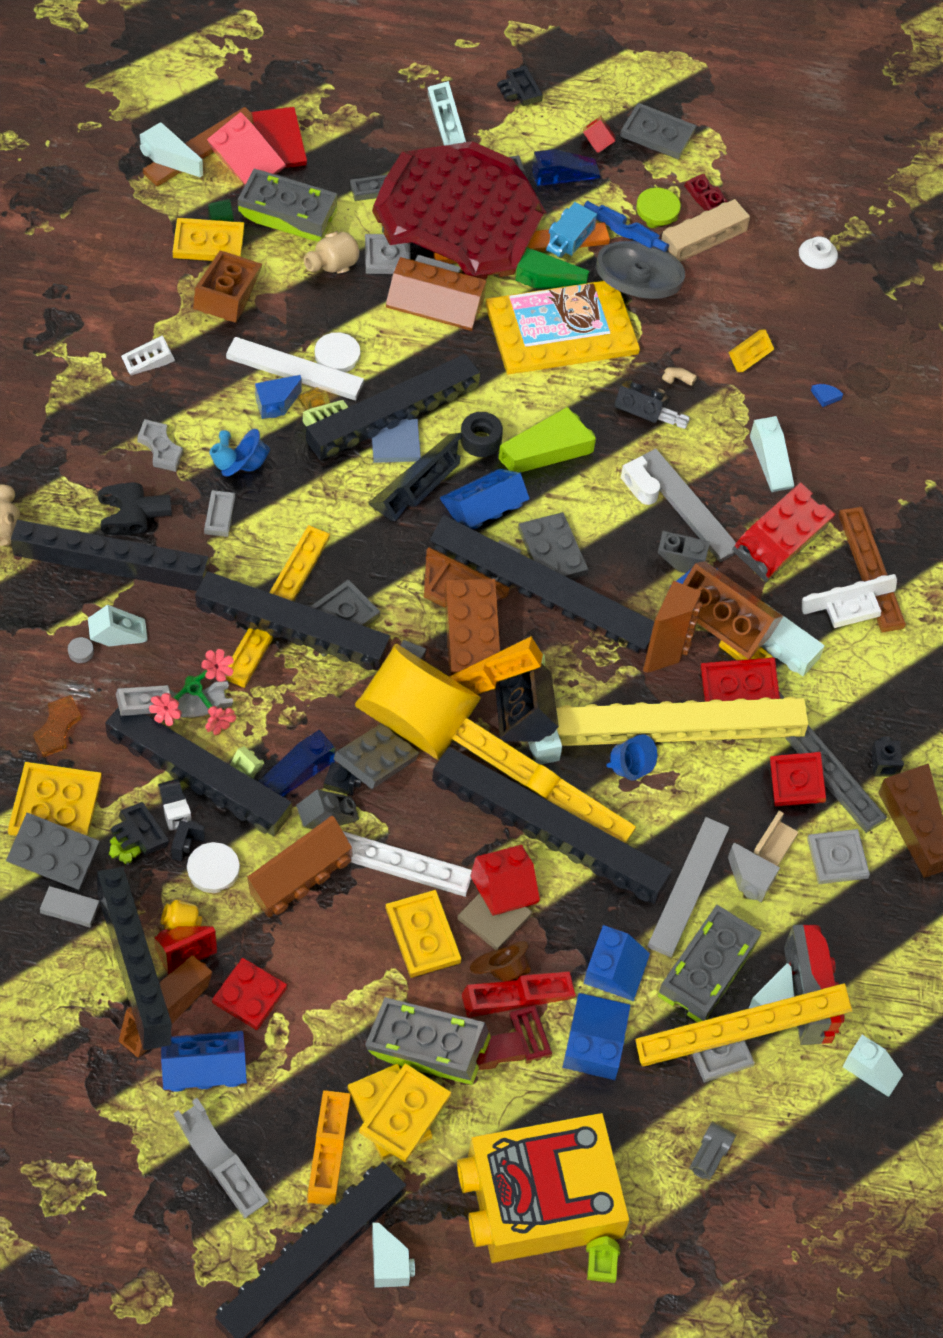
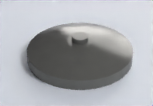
(640, 270)

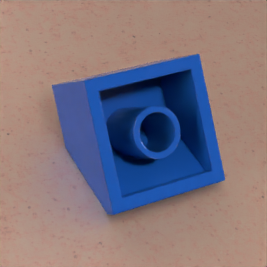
(617, 964)

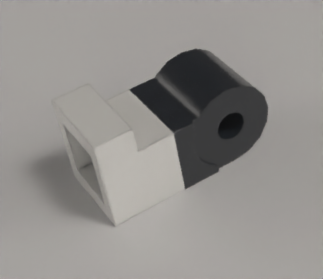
(173, 803)

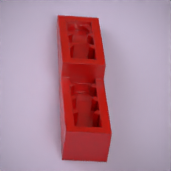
(512, 995)

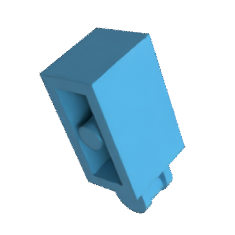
(571, 230)

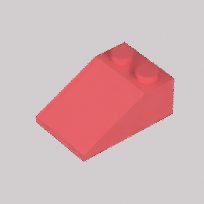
(244, 148)

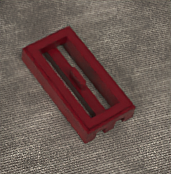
(536, 1055)

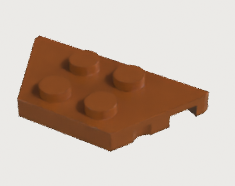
(442, 568)

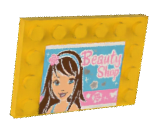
(561, 327)

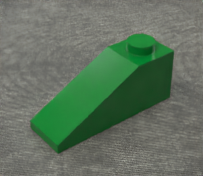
(548, 272)

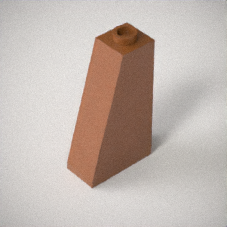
(179, 992)

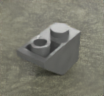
(682, 551)
(322, 805)

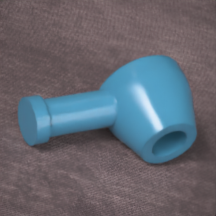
(221, 453)

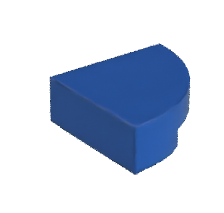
(826, 394)

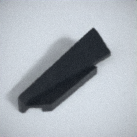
(418, 479)

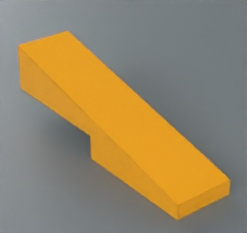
(500, 666)
(328, 1148)

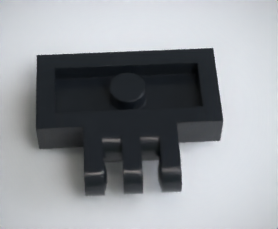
(520, 86)
(139, 829)

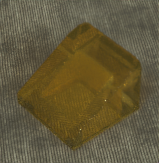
(313, 398)

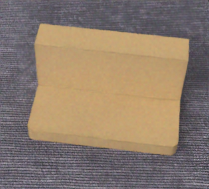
(776, 841)

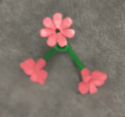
(216, 667)

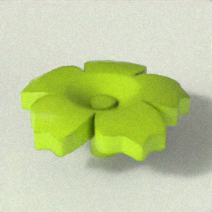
(125, 856)

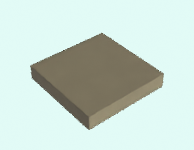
(492, 929)

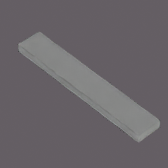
(689, 506)
(688, 887)

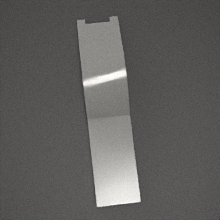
(138, 699)
(220, 1160)

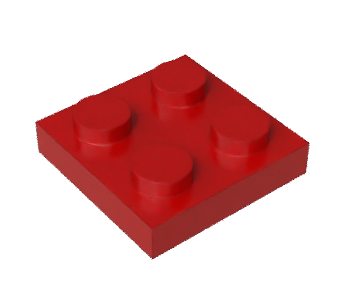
(797, 779)
(249, 994)

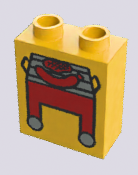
(543, 1188)

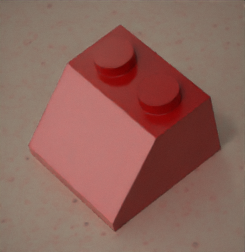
(506, 879)

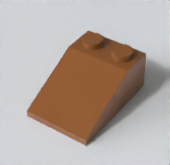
(226, 286)

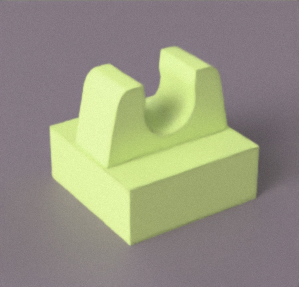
(246, 762)

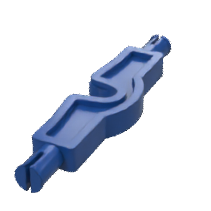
(634, 231)

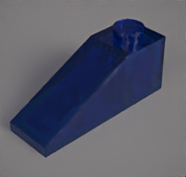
(561, 166)
(300, 764)

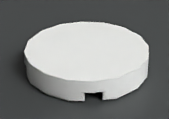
(337, 351)
(213, 867)

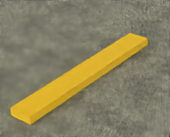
(287, 586)
(743, 1025)

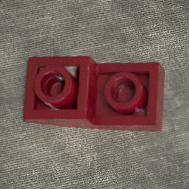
(704, 193)
(501, 1048)

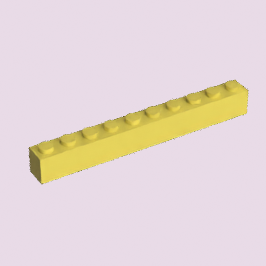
(682, 721)

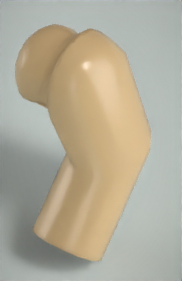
(679, 373)

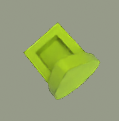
(602, 1259)

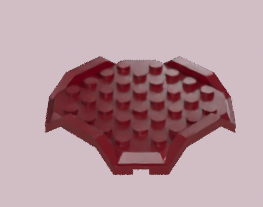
(461, 206)

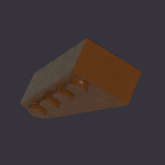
(917, 815)

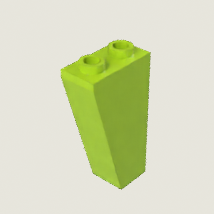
(548, 442)

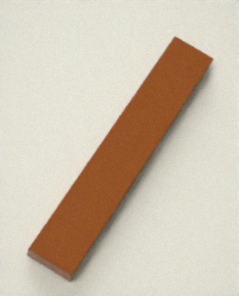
(159, 173)
(870, 565)

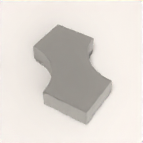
(165, 453)

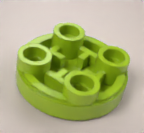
(658, 207)

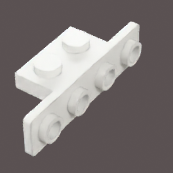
(851, 602)

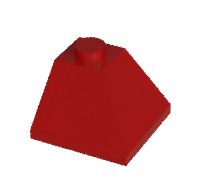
(182, 942)

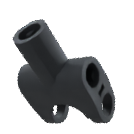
(133, 508)

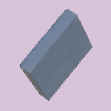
(397, 444)

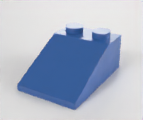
(596, 1036)

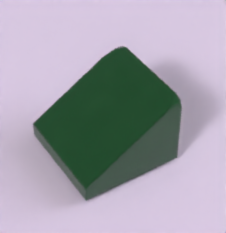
(220, 211)

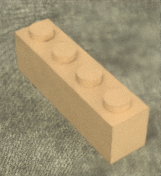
(706, 230)

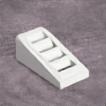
(151, 347)

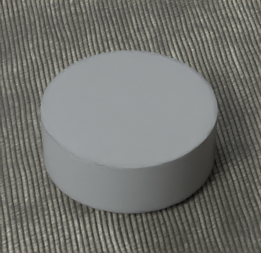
(80, 650)

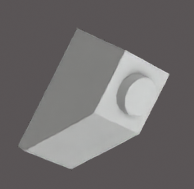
(751, 872)

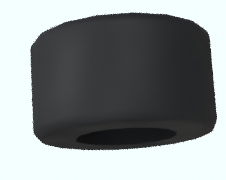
(485, 423)

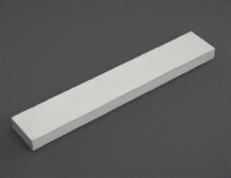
(289, 365)
(409, 865)

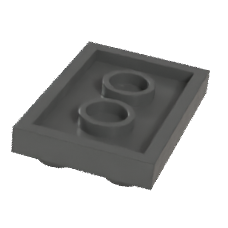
(658, 131)
(553, 545)
(348, 604)
(376, 756)
(53, 851)

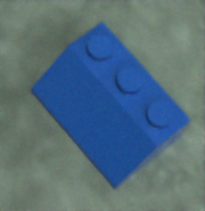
(486, 498)
(204, 1061)

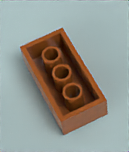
(470, 622)

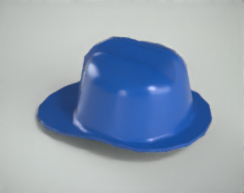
(250, 454)
(634, 757)

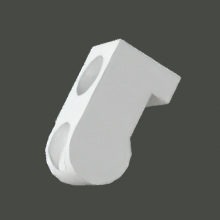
(640, 482)

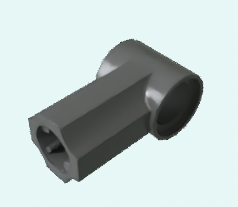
(714, 1146)

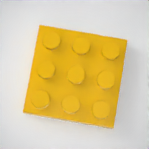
(56, 795)

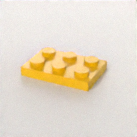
(205, 238)
(423, 933)
(368, 1092)
(405, 1112)

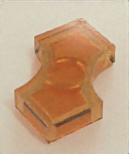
(52, 735)

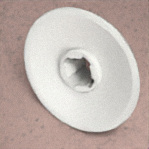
(817, 259)

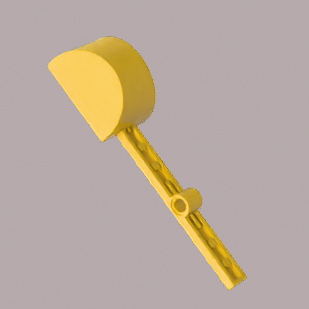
(435, 710)

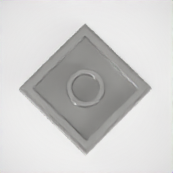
(381, 256)
(838, 856)
(723, 1060)

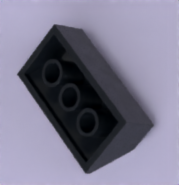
(526, 706)

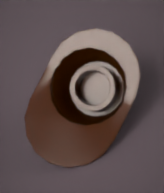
(504, 963)

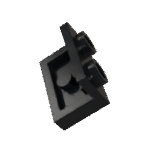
(641, 400)

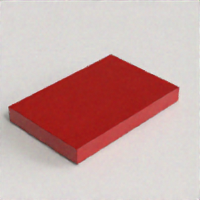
(282, 133)
(740, 680)

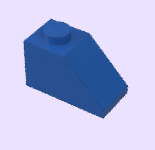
(277, 395)

